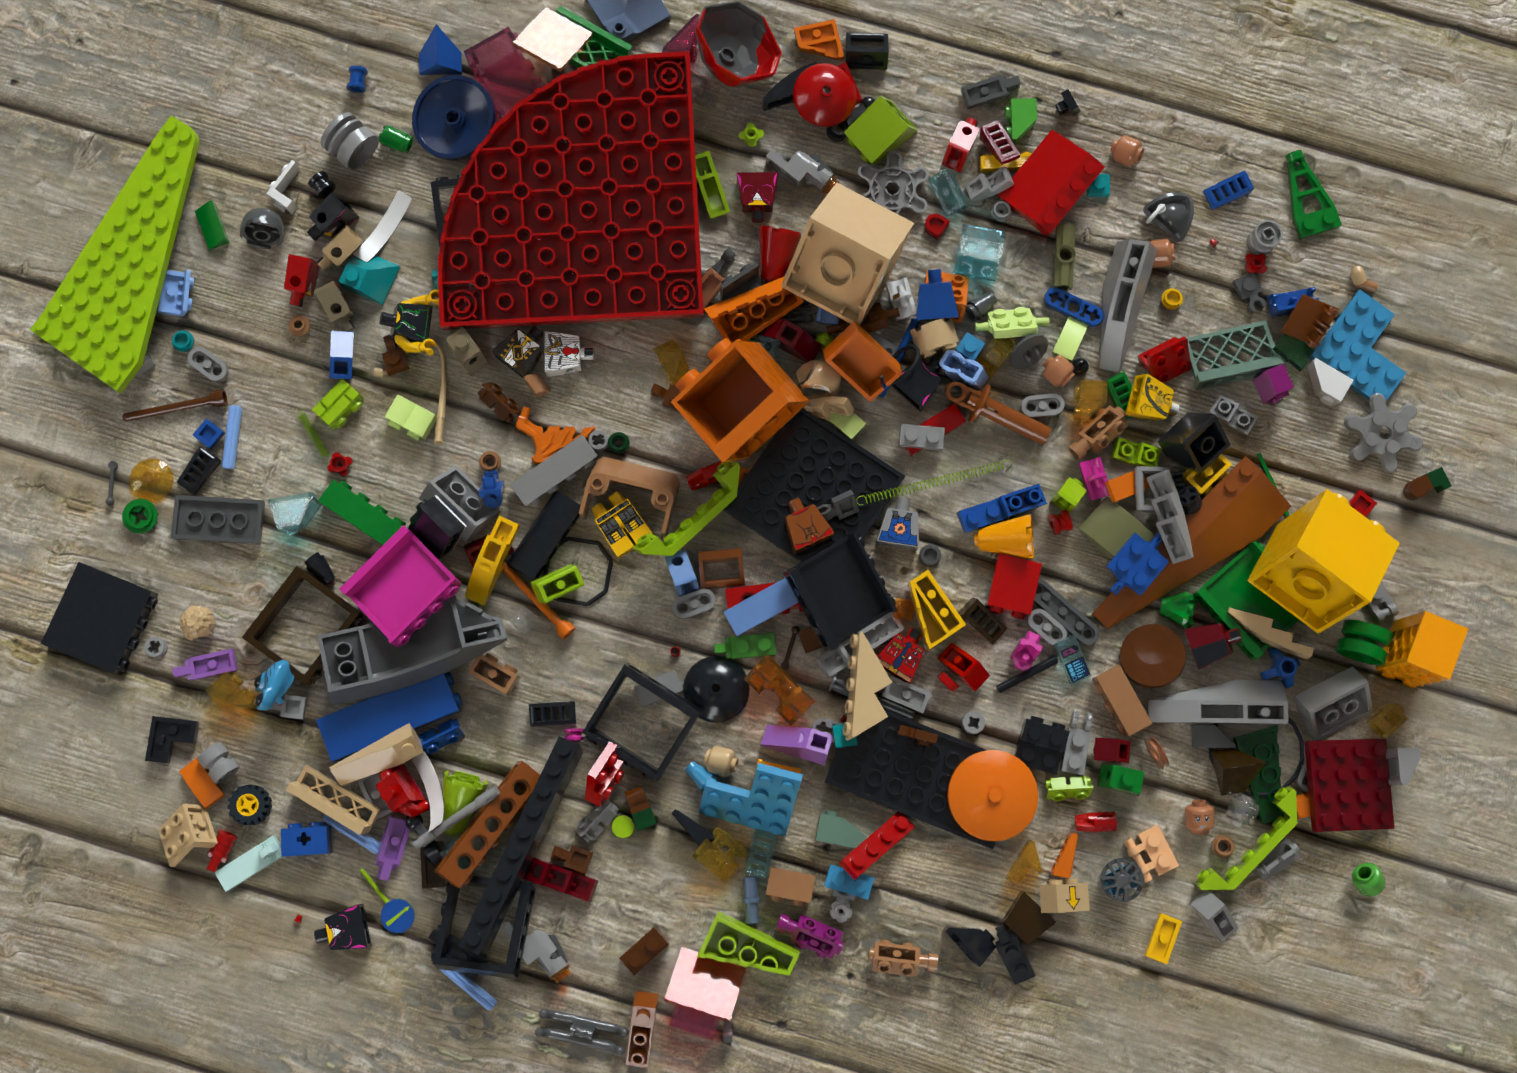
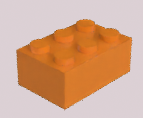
(862, 361)

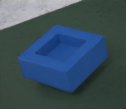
(208, 434)

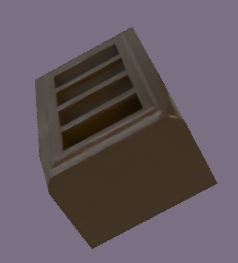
(969, 607)

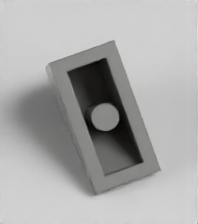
(1214, 915)

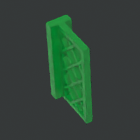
(601, 40)

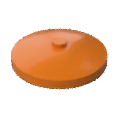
(992, 795)

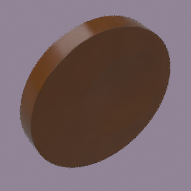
(1153, 656)

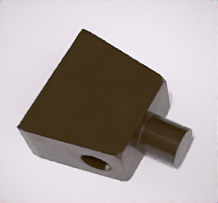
(1026, 919)

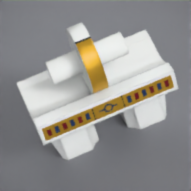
(901, 297)

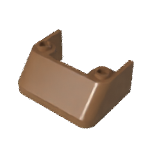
(662, 484)

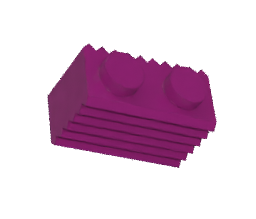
(1274, 385)

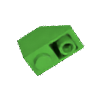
(1021, 117)

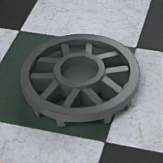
(1122, 879)

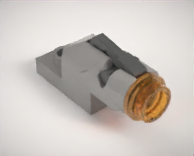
(802, 169)
(547, 952)

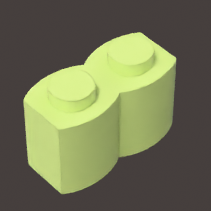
(410, 417)

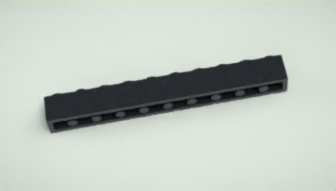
(521, 848)

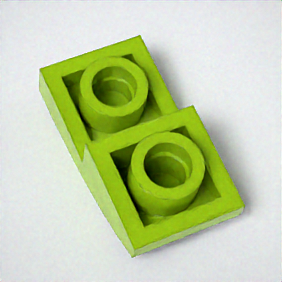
(1135, 453)

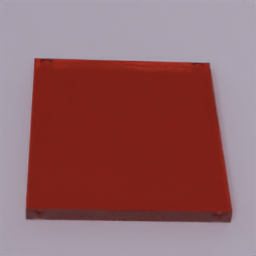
(705, 985)

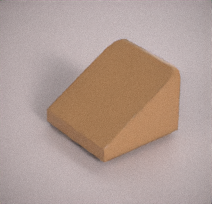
(537, 385)

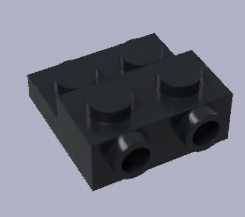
(1041, 744)

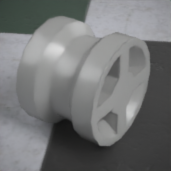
(969, 724)

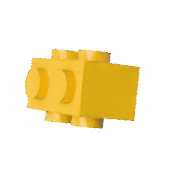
(1203, 481)

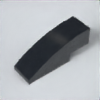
(783, 91)

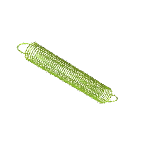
(310, 425)

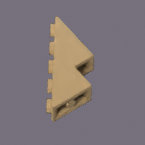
(865, 679)

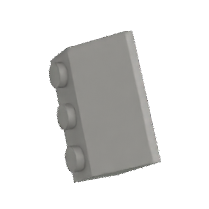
(463, 499)
(1334, 703)

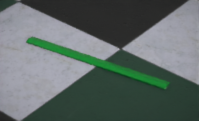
(1268, 474)

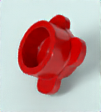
(1251, 267)
(335, 460)

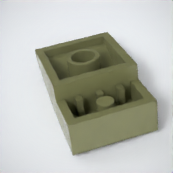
(1111, 526)

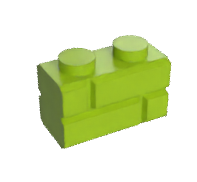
(338, 404)
(557, 583)

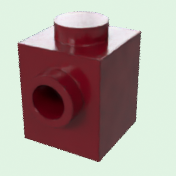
(1112, 750)

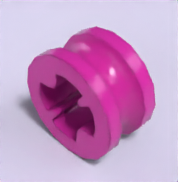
(574, 734)

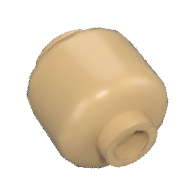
(720, 761)

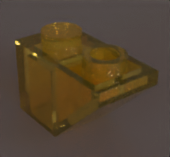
(995, 355)
(1090, 397)
(229, 692)

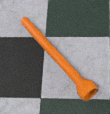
(563, 628)

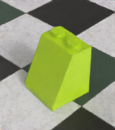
(879, 130)

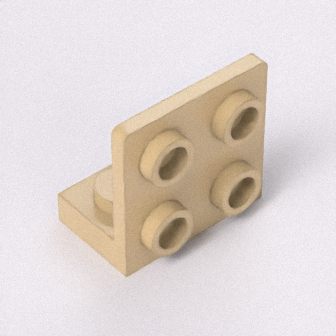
(186, 829)

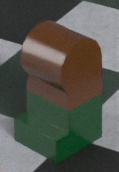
(1420, 486)
(640, 808)

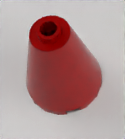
(776, 251)

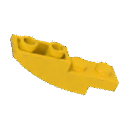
(490, 560)

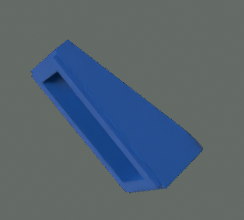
(1246, 189)

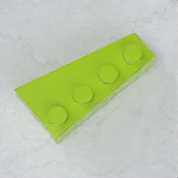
(747, 946)

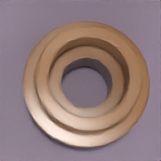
(299, 332)
(489, 455)
(1228, 843)

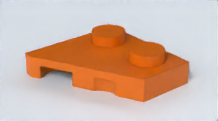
(820, 39)

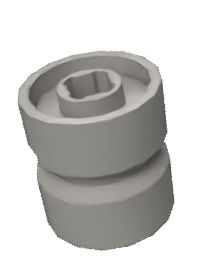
(1264, 237)
(219, 764)

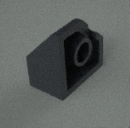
(973, 942)

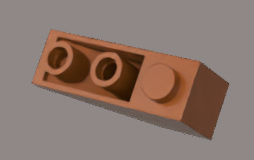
(641, 1029)

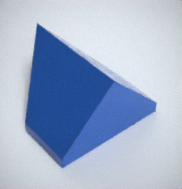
(439, 55)

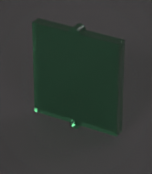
(1293, 351)

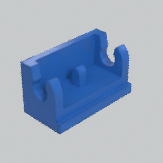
(1284, 303)

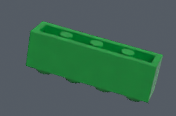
(359, 512)

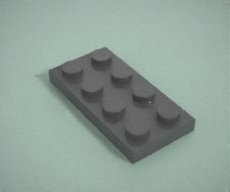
(217, 519)

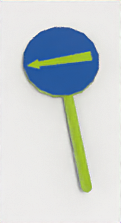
(396, 914)

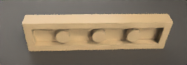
(331, 808)

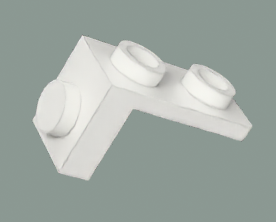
(277, 187)

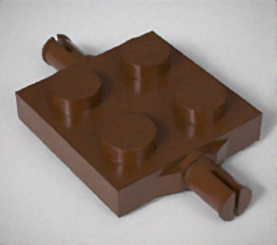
(874, 320)

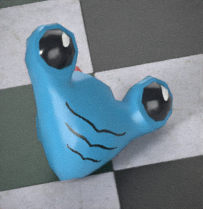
(273, 685)

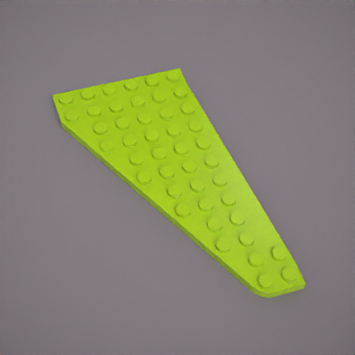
(115, 285)

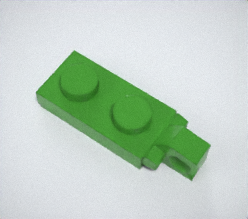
(747, 646)

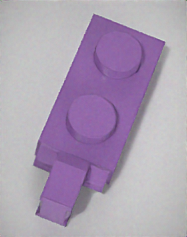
(207, 665)
(391, 846)

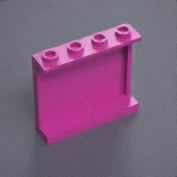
(401, 586)

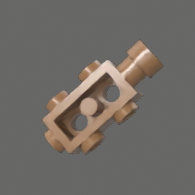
(1099, 432)
(900, 959)

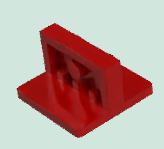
(1167, 359)

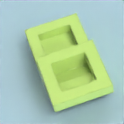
(1070, 338)
(847, 425)

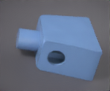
(682, 573)

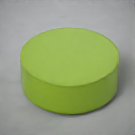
(623, 826)

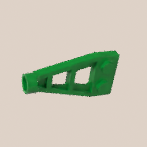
(1315, 222)

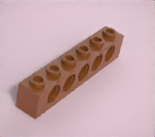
(448, 867)

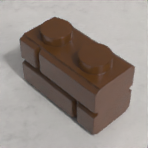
(644, 950)

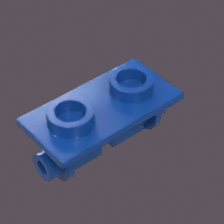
(449, 734)

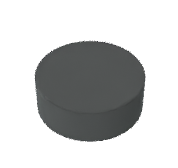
(930, 555)

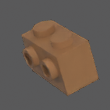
(493, 674)
(790, 885)

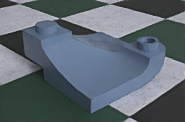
(630, 16)

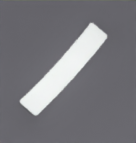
(384, 228)
(432, 788)

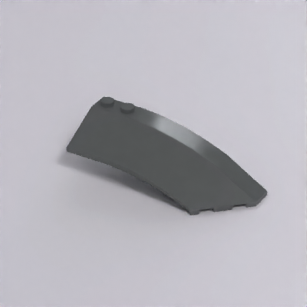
(365, 665)

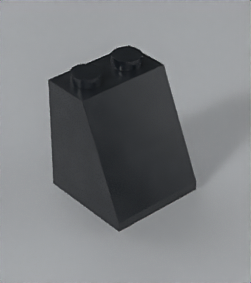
(1195, 441)

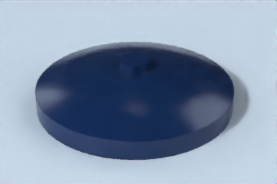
(453, 117)

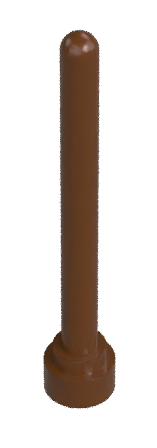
(217, 398)

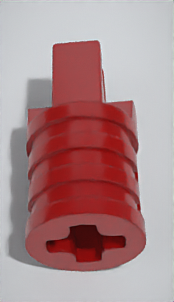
(703, 477)
(1096, 822)
(221, 850)

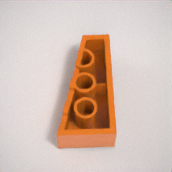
(752, 310)

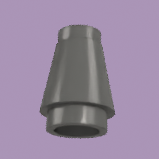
(980, 306)

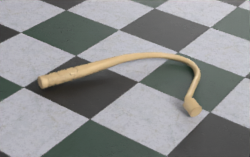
(438, 438)

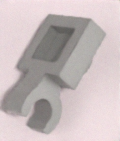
(292, 707)

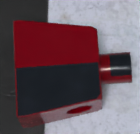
(1211, 643)

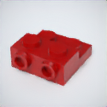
(604, 776)

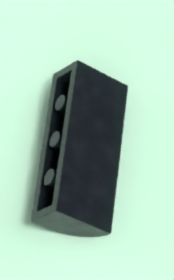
(545, 536)

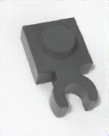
(1249, 288)

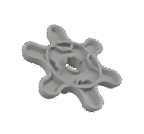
(896, 175)
(1368, 431)

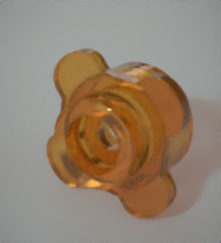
(907, 605)

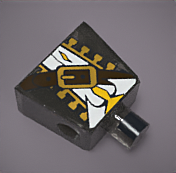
(520, 351)

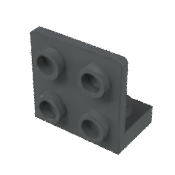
(740, 283)

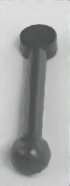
(113, 466)

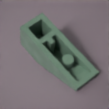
(837, 831)

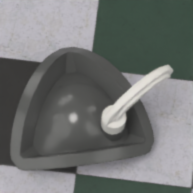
(1171, 213)

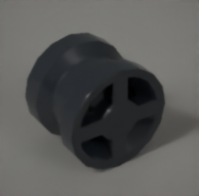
(321, 184)
(1186, 494)

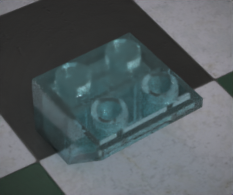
(979, 252)

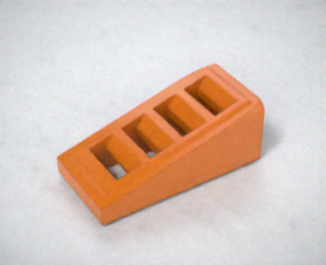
(1064, 862)

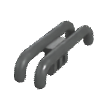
(582, 1031)

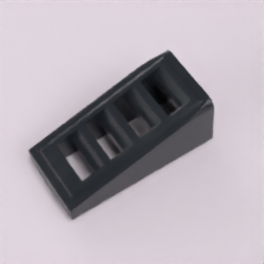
(195, 460)
(533, 714)
(695, 830)

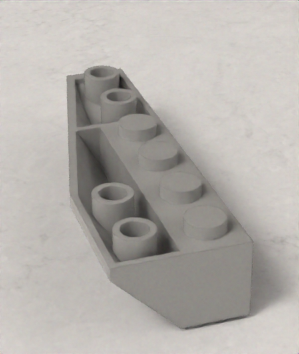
(1122, 299)
(1224, 703)

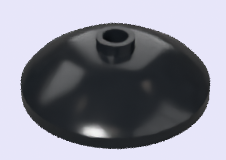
(719, 705)

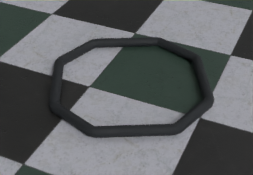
(608, 575)

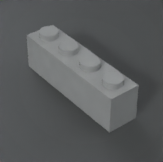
(554, 470)

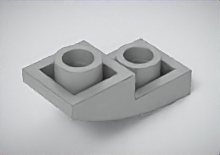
(1233, 416)

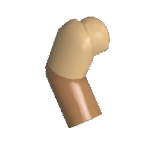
(1360, 280)

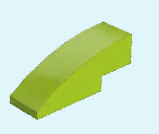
(710, 186)

